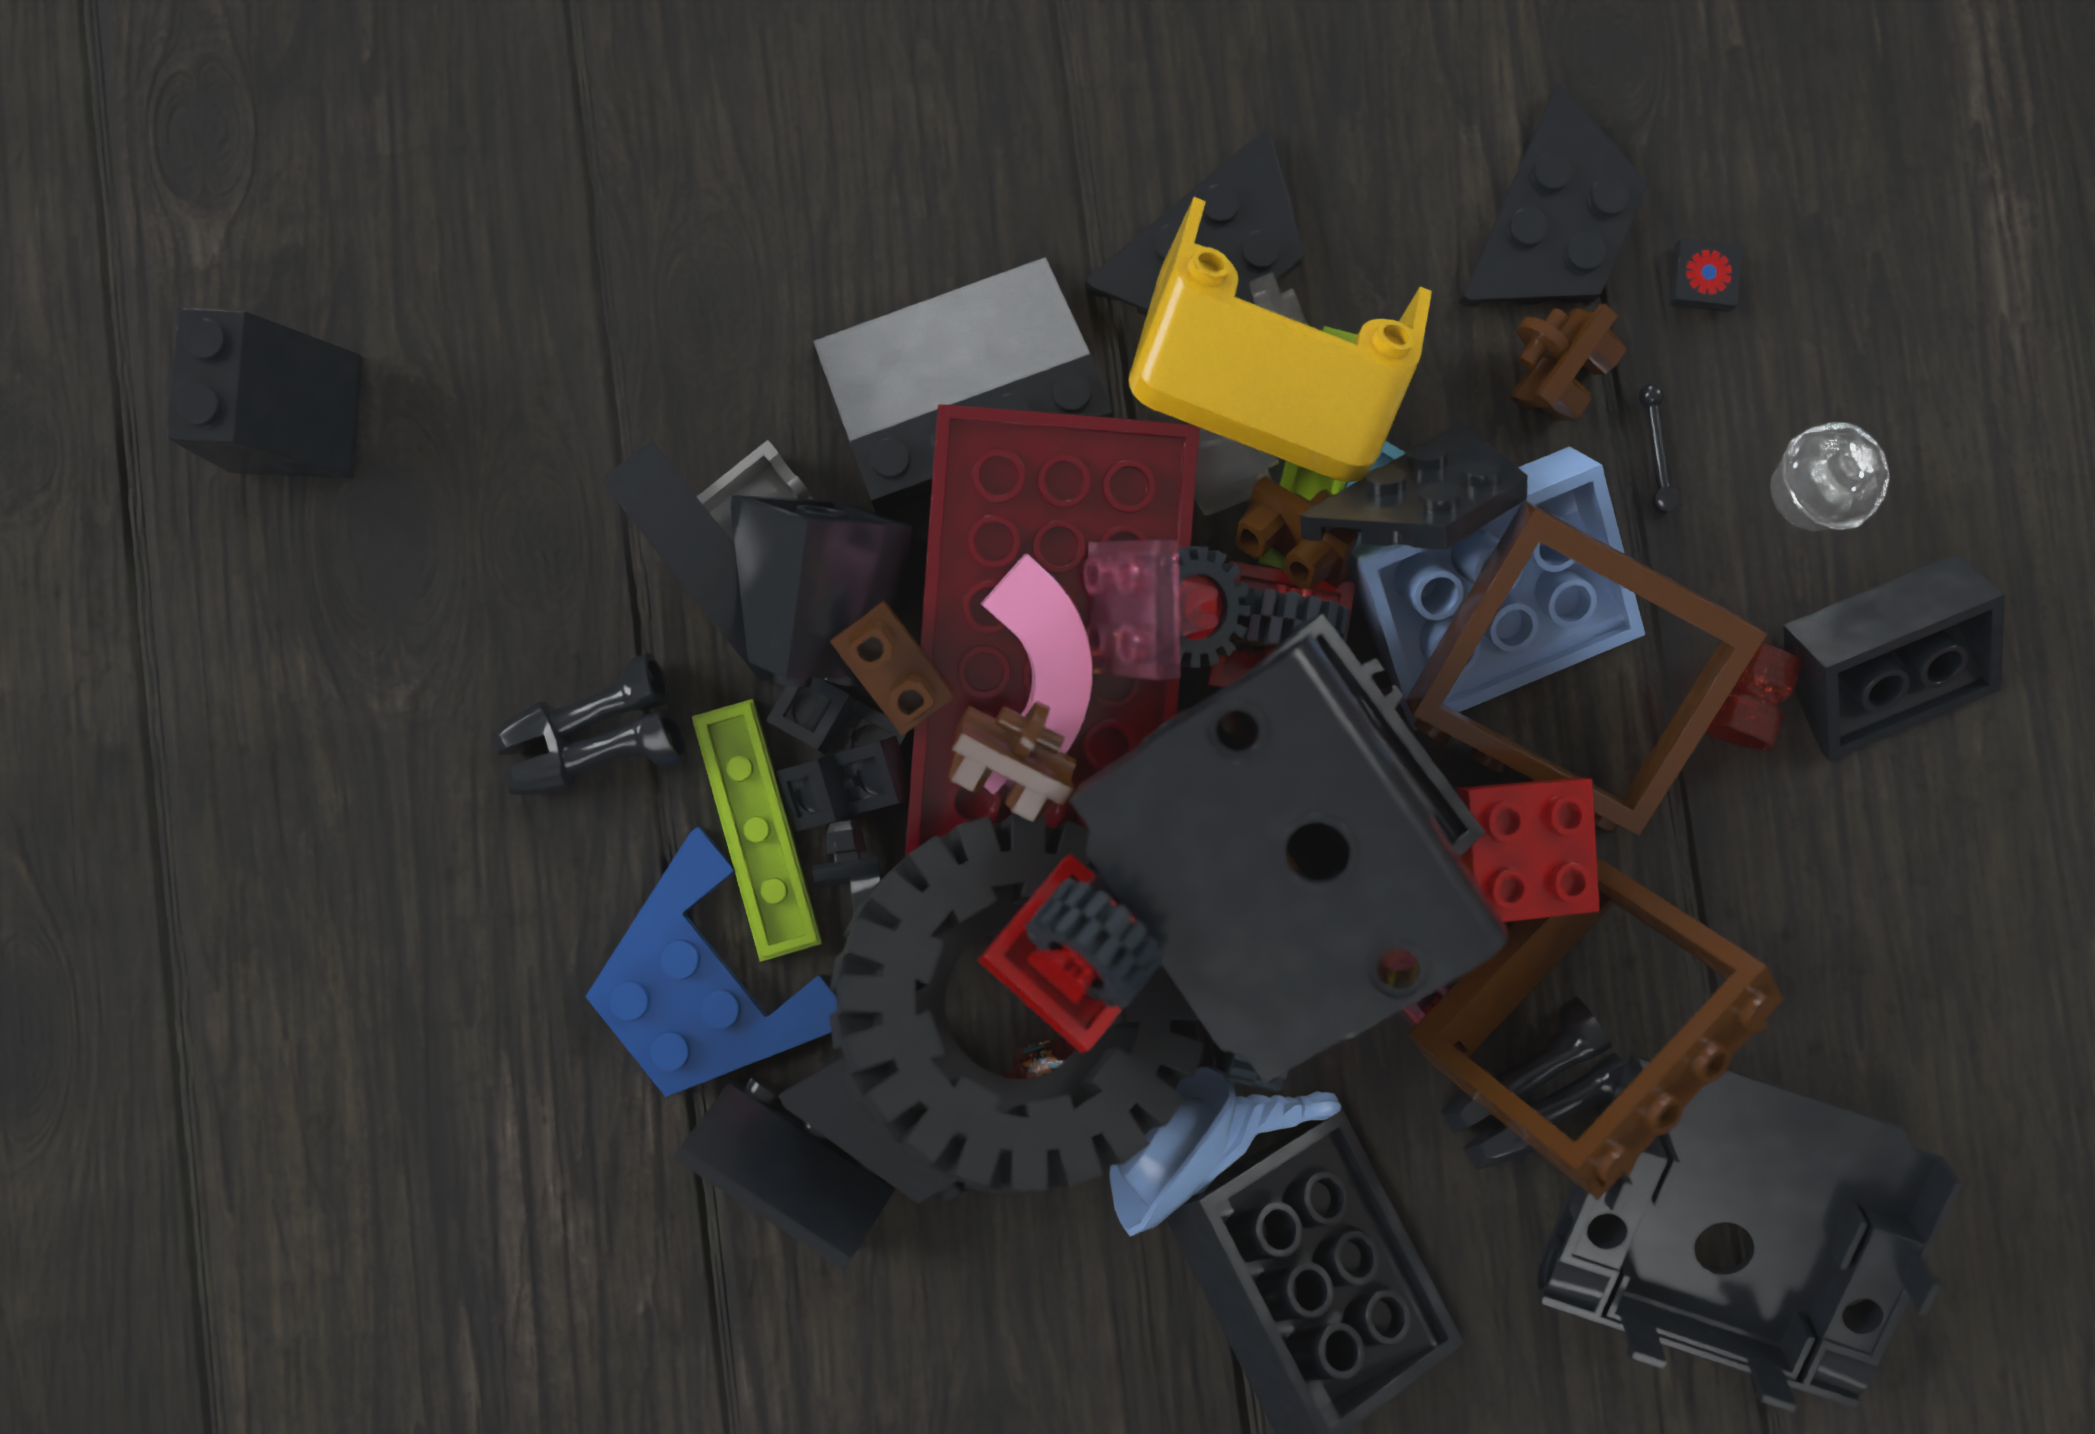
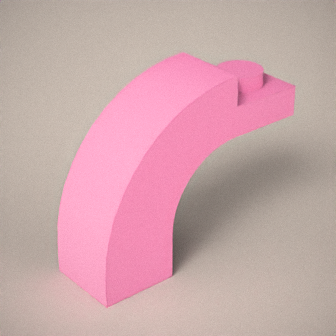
(1056, 645)

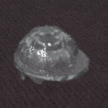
(1830, 478)

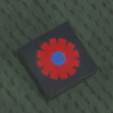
(1705, 275)

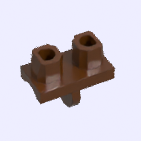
(1556, 354)
(1276, 524)
(892, 668)
(1018, 750)

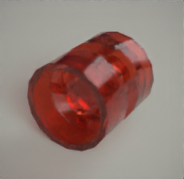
(1750, 711)

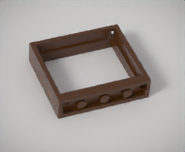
(1486, 596)
(1665, 1086)

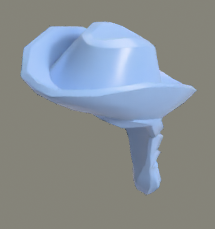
(1201, 1142)

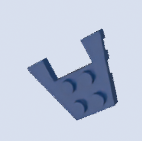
(678, 998)

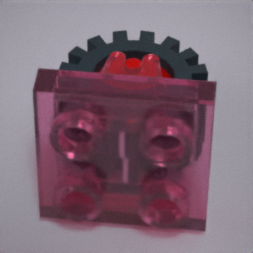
(1160, 607)

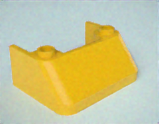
(1266, 374)

